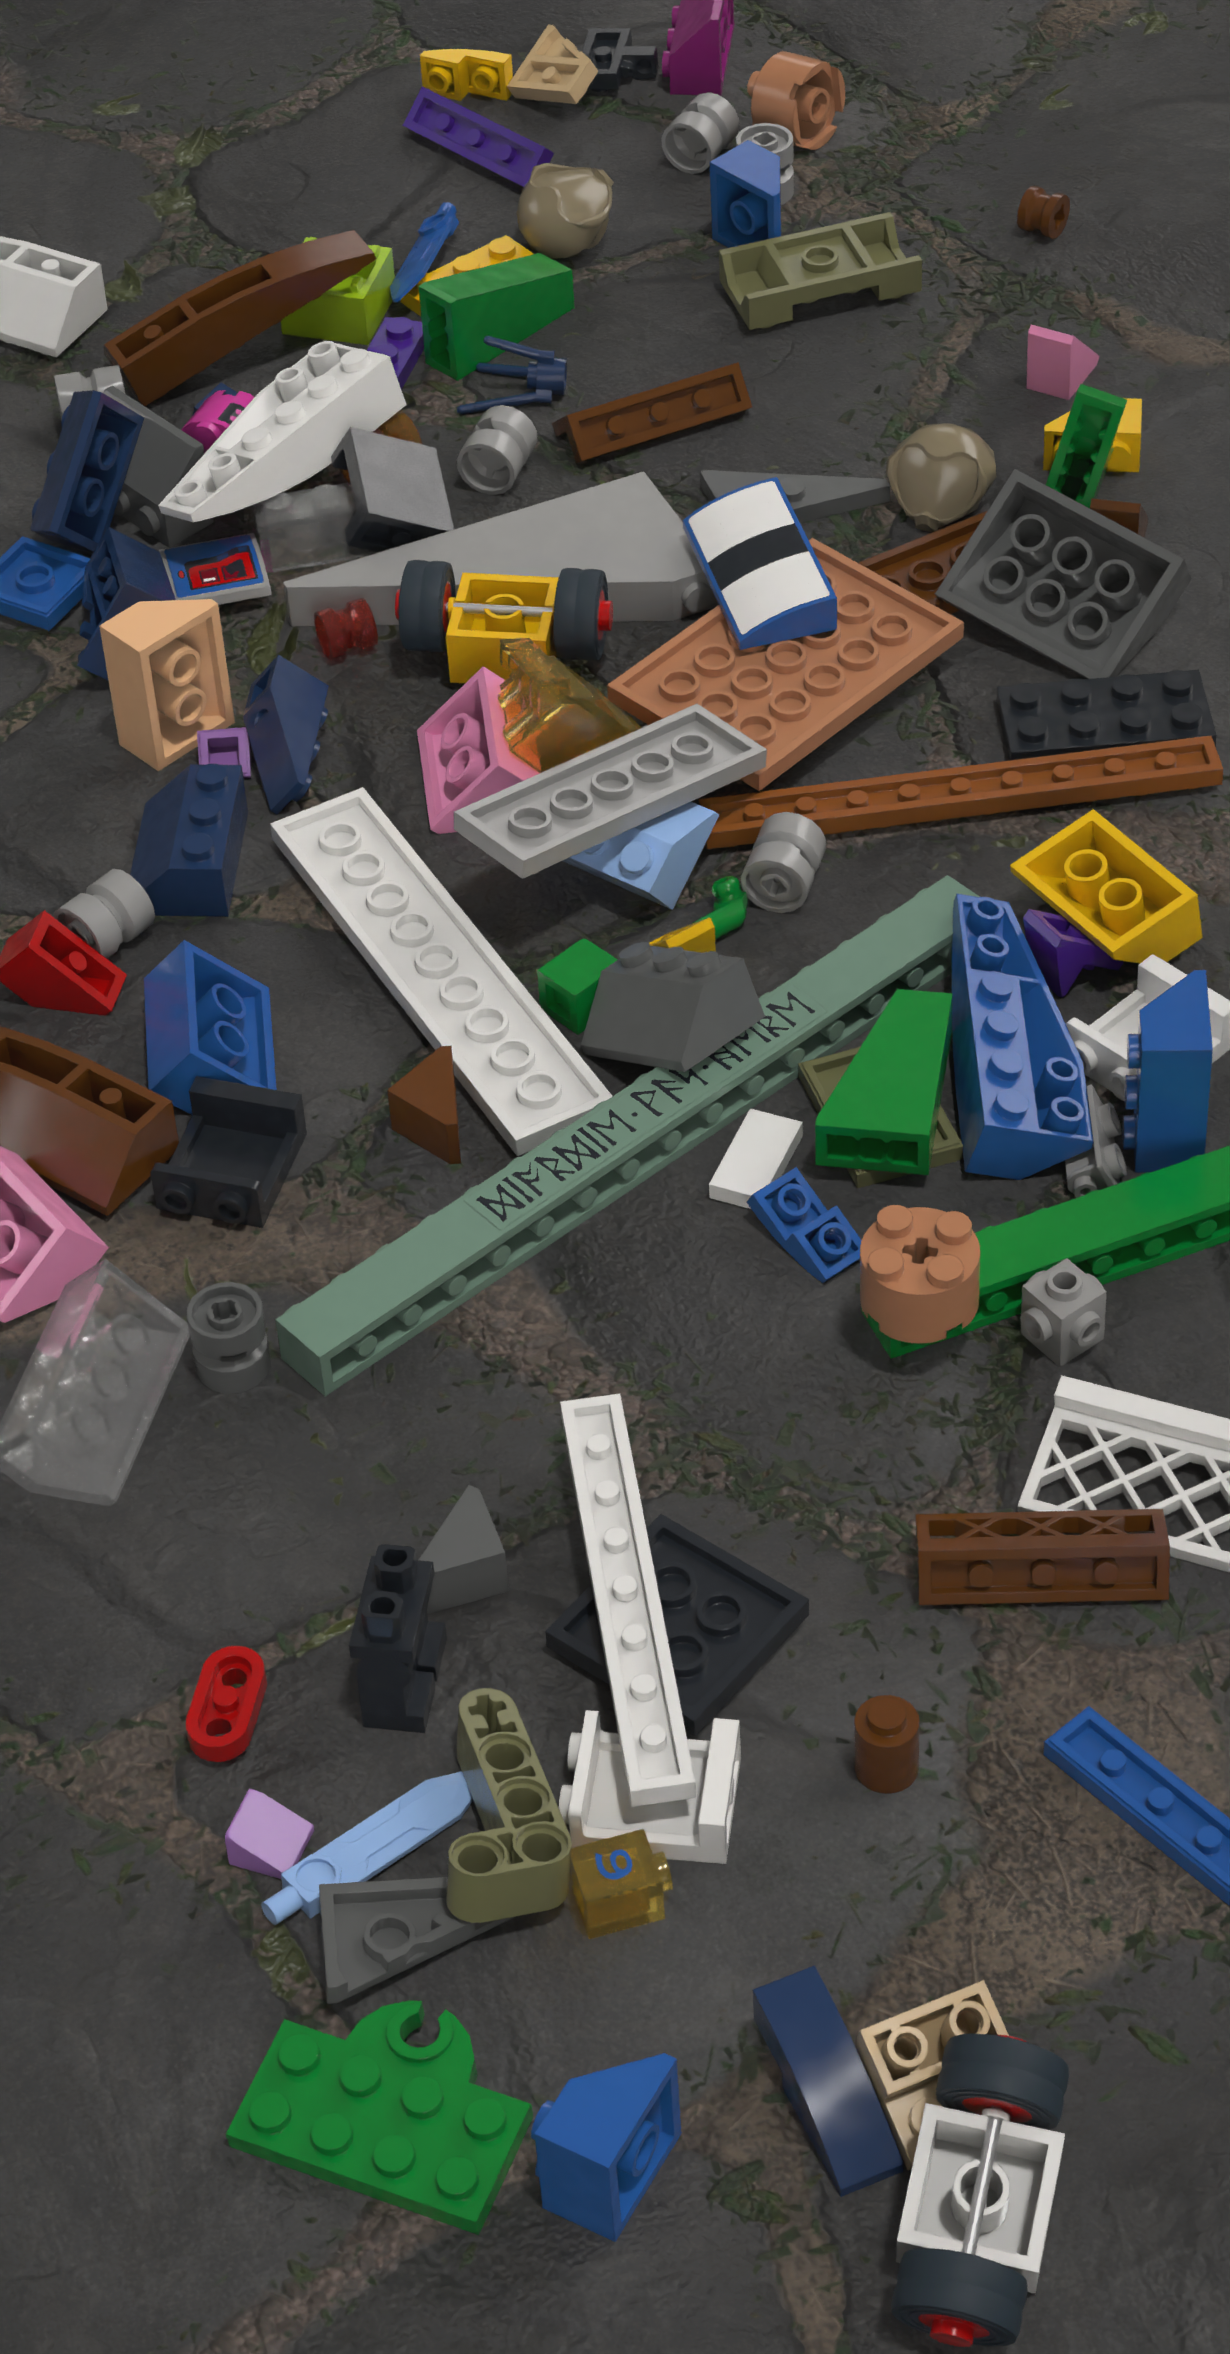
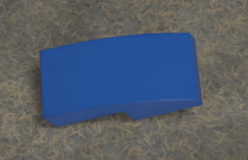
(804, 1227)

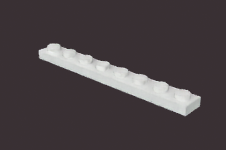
(627, 1602)

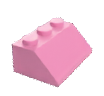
(466, 751)
(39, 1240)

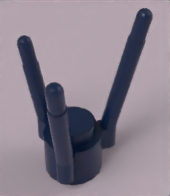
(545, 375)

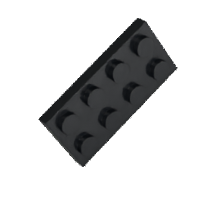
(1102, 713)

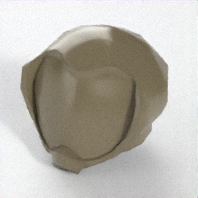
(564, 209)
(940, 474)

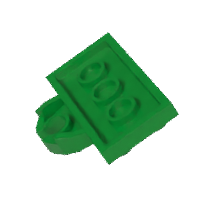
(385, 2115)

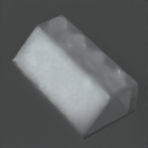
(91, 1388)

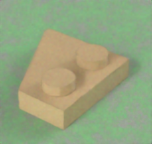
(553, 71)

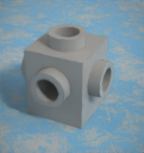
(1063, 1311)

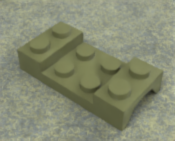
(814, 264)

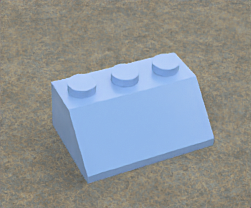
(652, 856)

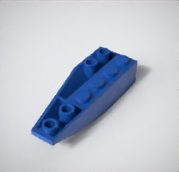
(1012, 1053)

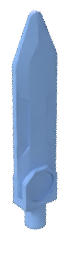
(372, 1844)

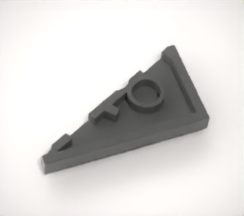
(809, 495)
(385, 1929)

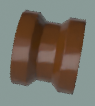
(1043, 212)

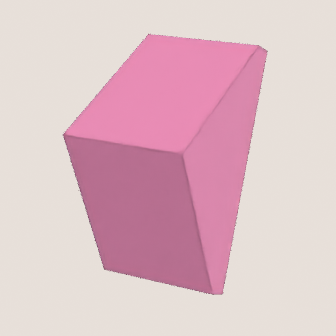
(1057, 362)

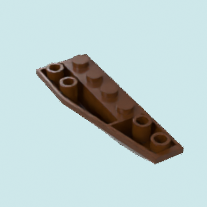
(229, 312)
(80, 1121)

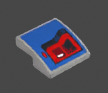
(217, 570)

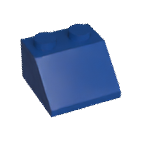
(745, 195)
(607, 2142)

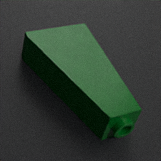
(494, 301)
(892, 1090)

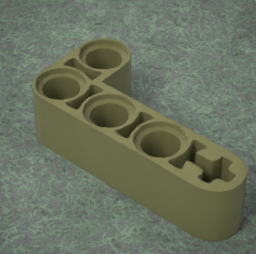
(526, 1849)

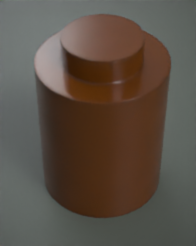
(886, 1744)

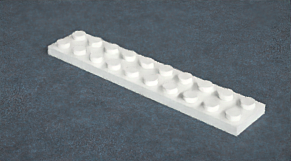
(440, 968)

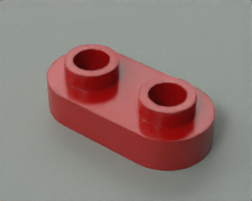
(225, 1709)

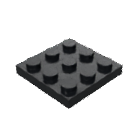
(716, 1615)

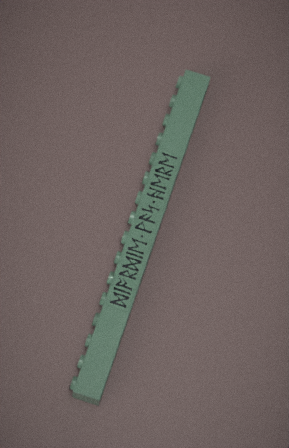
(612, 1148)

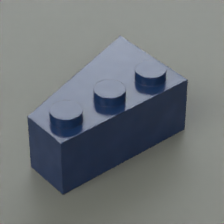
(114, 580)

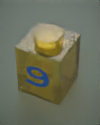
(619, 1883)

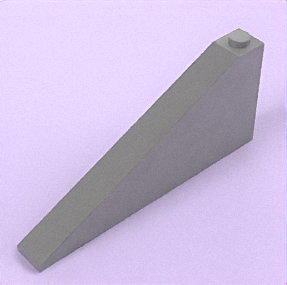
(608, 527)

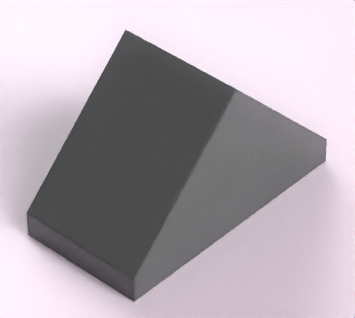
(466, 1556)

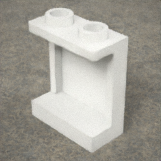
(1105, 1040)
(683, 1829)

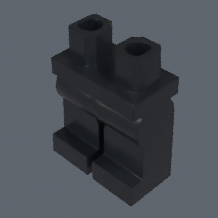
(396, 1642)

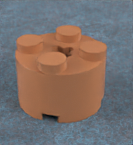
(799, 96)
(919, 1272)

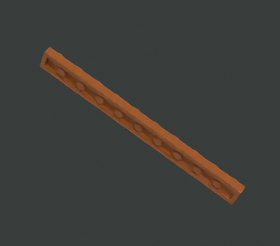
(973, 789)

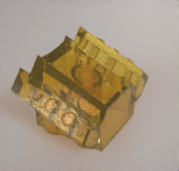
(553, 709)

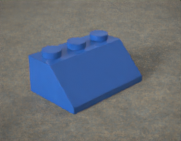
(206, 1025)
(1171, 1077)

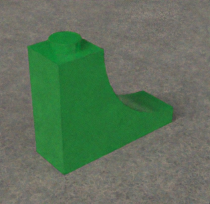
(1086, 444)

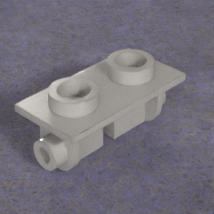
(1104, 1161)

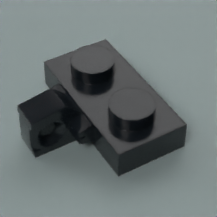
(616, 57)

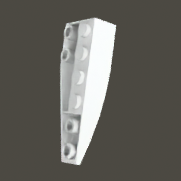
(47, 296)
(289, 431)

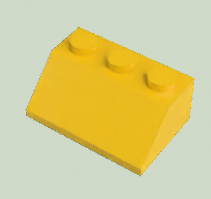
(1112, 891)

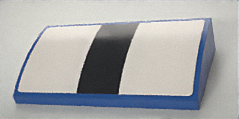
(761, 566)

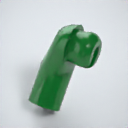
(729, 906)

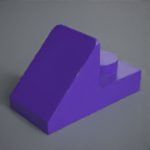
(1062, 950)

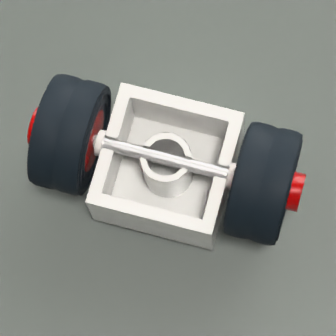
(981, 2191)

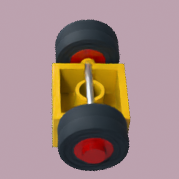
(559, 614)

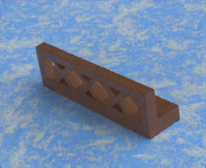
(655, 412)
(1042, 1560)

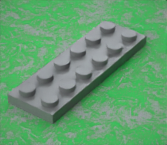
(609, 790)

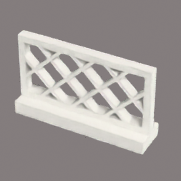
(1147, 1425)

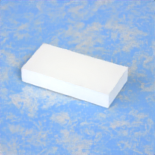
(755, 1157)

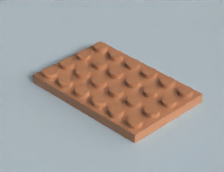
(800, 688)

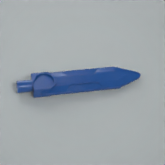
(431, 238)

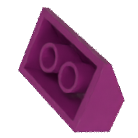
(698, 46)

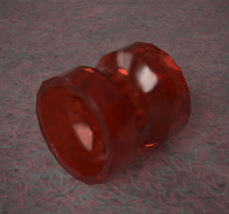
(345, 628)

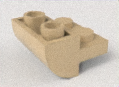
(907, 2055)

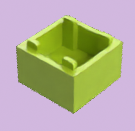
(349, 309)

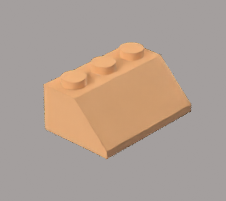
(167, 676)

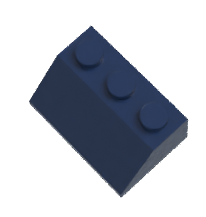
(86, 471)
(193, 841)

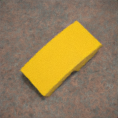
(465, 71)

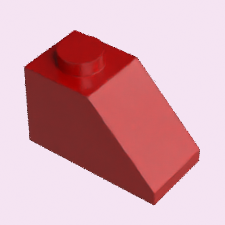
(58, 969)

